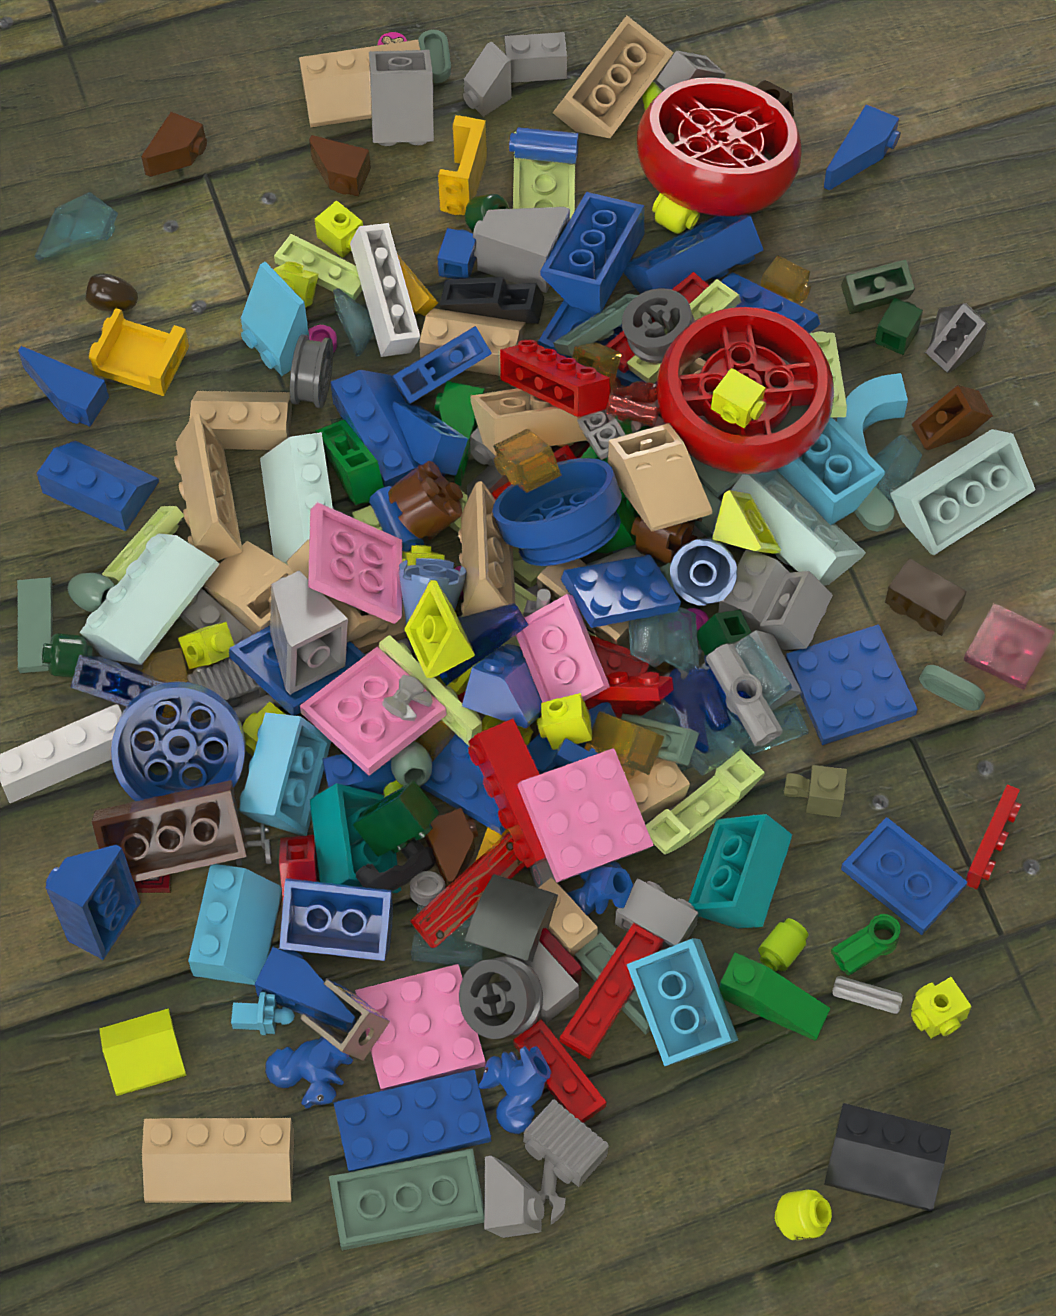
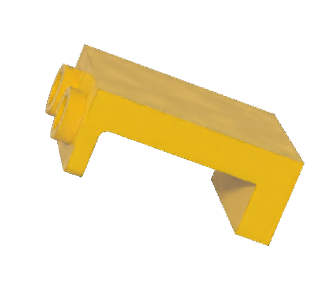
(471, 153)
(138, 353)

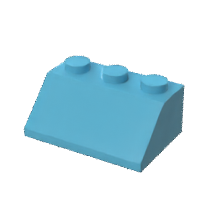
(834, 474)
(284, 773)
(234, 925)
(682, 1002)

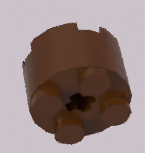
(426, 501)
(663, 542)

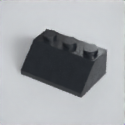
(887, 1157)

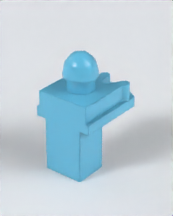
(261, 1015)

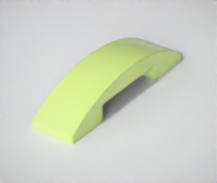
(706, 804)

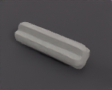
(867, 994)

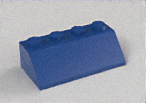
(594, 250)
(704, 250)
(366, 405)
(93, 898)

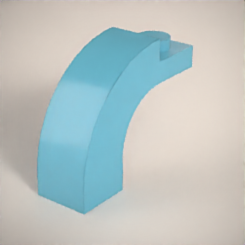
(872, 402)

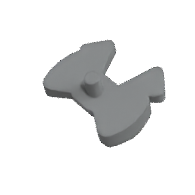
(408, 690)

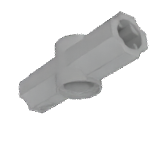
(752, 712)

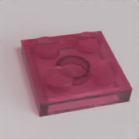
(1008, 646)

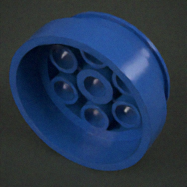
(562, 516)
(133, 758)

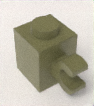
(823, 790)

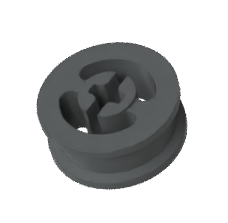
(669, 311)
(311, 371)
(482, 1000)

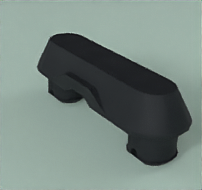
(418, 860)

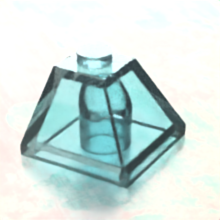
(77, 226)

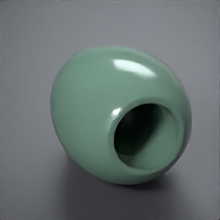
(89, 590)
(412, 764)

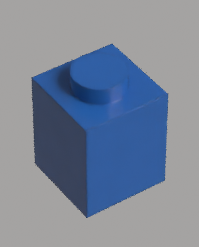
(456, 254)

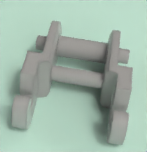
(264, 843)

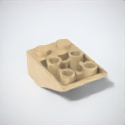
(658, 477)
(244, 585)

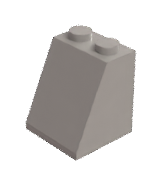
(401, 97)
(518, 242)
(305, 632)

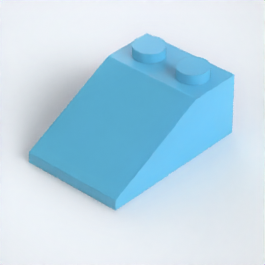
(273, 319)

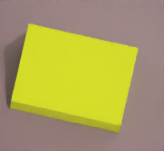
(743, 524)
(437, 633)
(142, 1052)

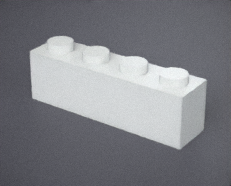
(384, 289)
(58, 754)

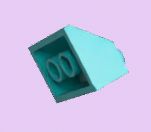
(337, 842)
(740, 870)

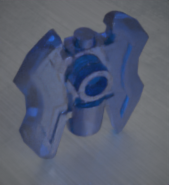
(700, 699)

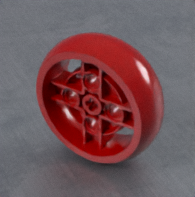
(719, 146)
(759, 341)

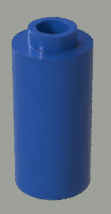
(545, 145)
(387, 516)

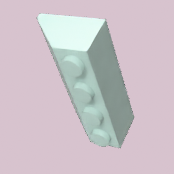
(293, 483)
(964, 490)
(800, 531)
(148, 599)

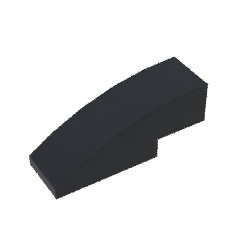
(493, 298)

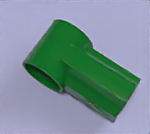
(865, 945)

